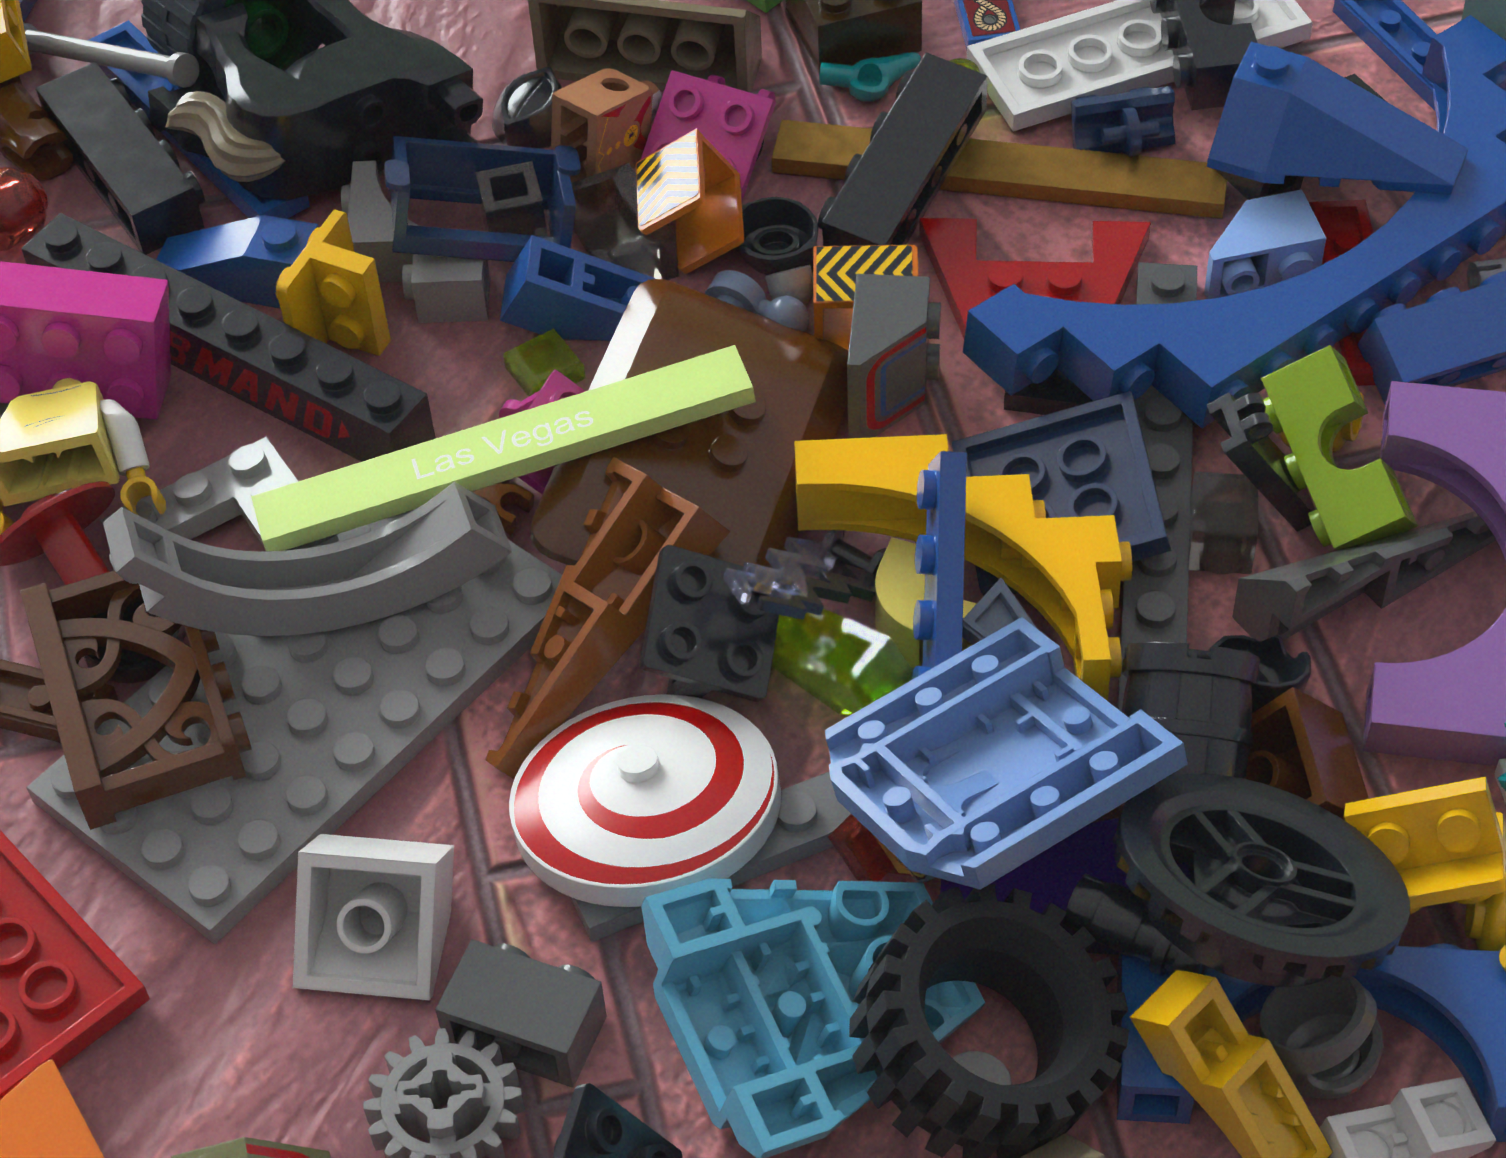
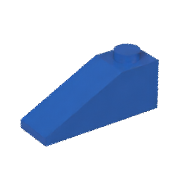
(240, 256)
(566, 292)

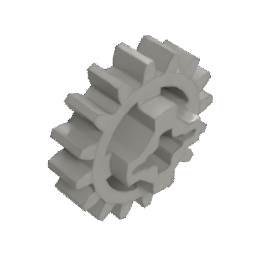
(411, 1098)

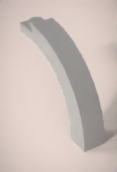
(312, 587)

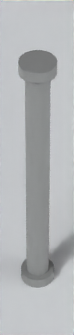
(179, 68)

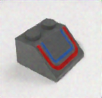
(890, 351)

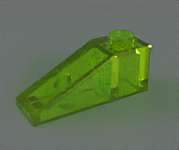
(838, 660)

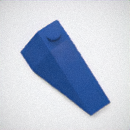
(1311, 122)

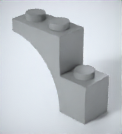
(439, 285)

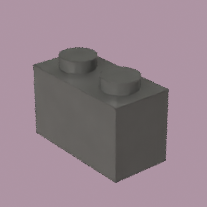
(531, 1009)

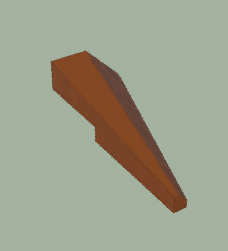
(601, 602)

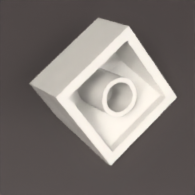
(371, 915)

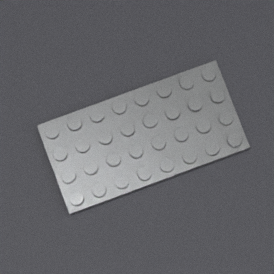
(325, 732)

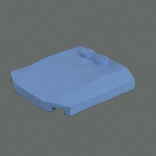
(992, 759)

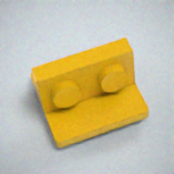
(334, 291)
(1439, 840)

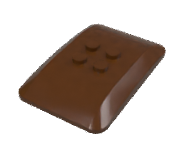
(727, 464)

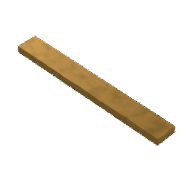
(1024, 171)

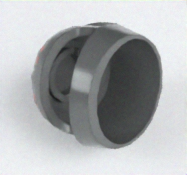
(1324, 1035)

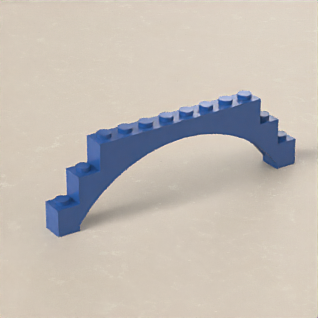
(1232, 341)

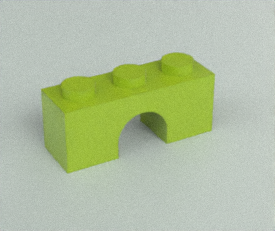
(1311, 406)

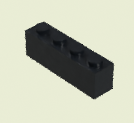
(906, 156)
(123, 158)

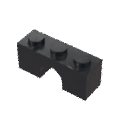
(1203, 47)

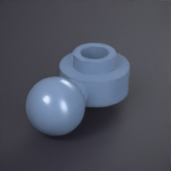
(747, 294)

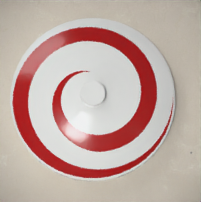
(644, 798)

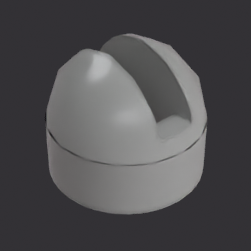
(792, 282)

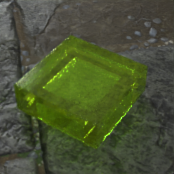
(537, 358)

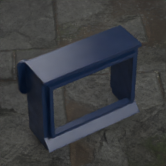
(447, 173)

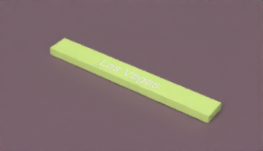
(503, 449)

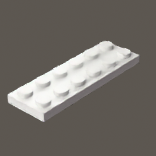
(1102, 53)

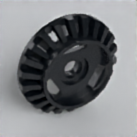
(1272, 882)

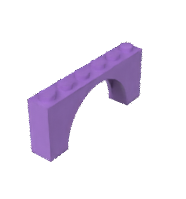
(1458, 700)

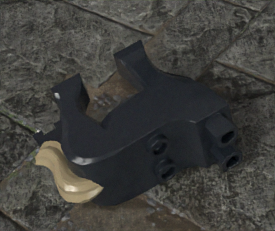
(334, 106)

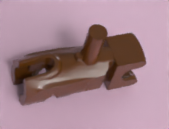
(29, 134)

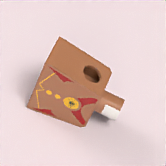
(604, 120)

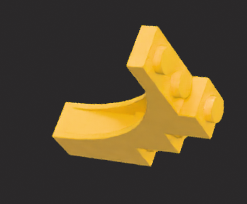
(1057, 564)

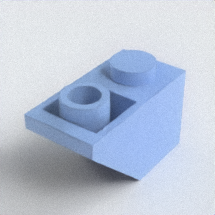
(1264, 245)

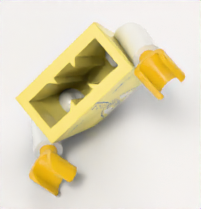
(70, 440)

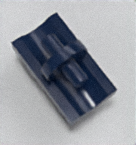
(1124, 121)

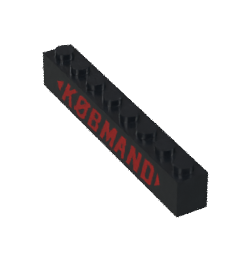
(255, 353)

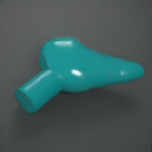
(869, 77)

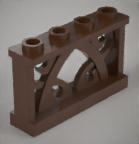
(98, 761)

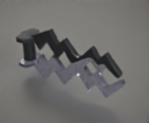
(794, 592)

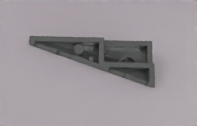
(1385, 569)

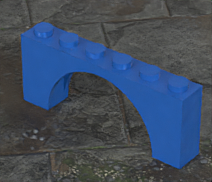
(1437, 988)

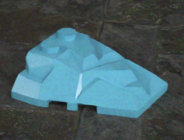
(766, 994)

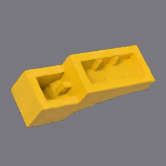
(1226, 1070)

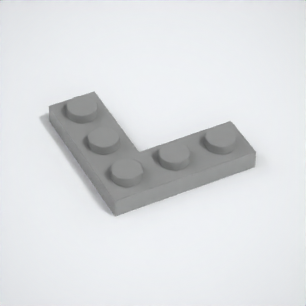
(222, 493)

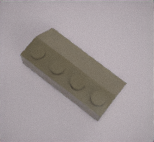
(646, 40)

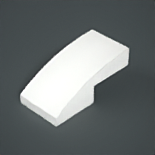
(1419, 1123)

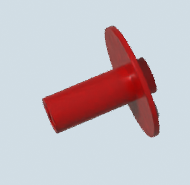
(56, 528)

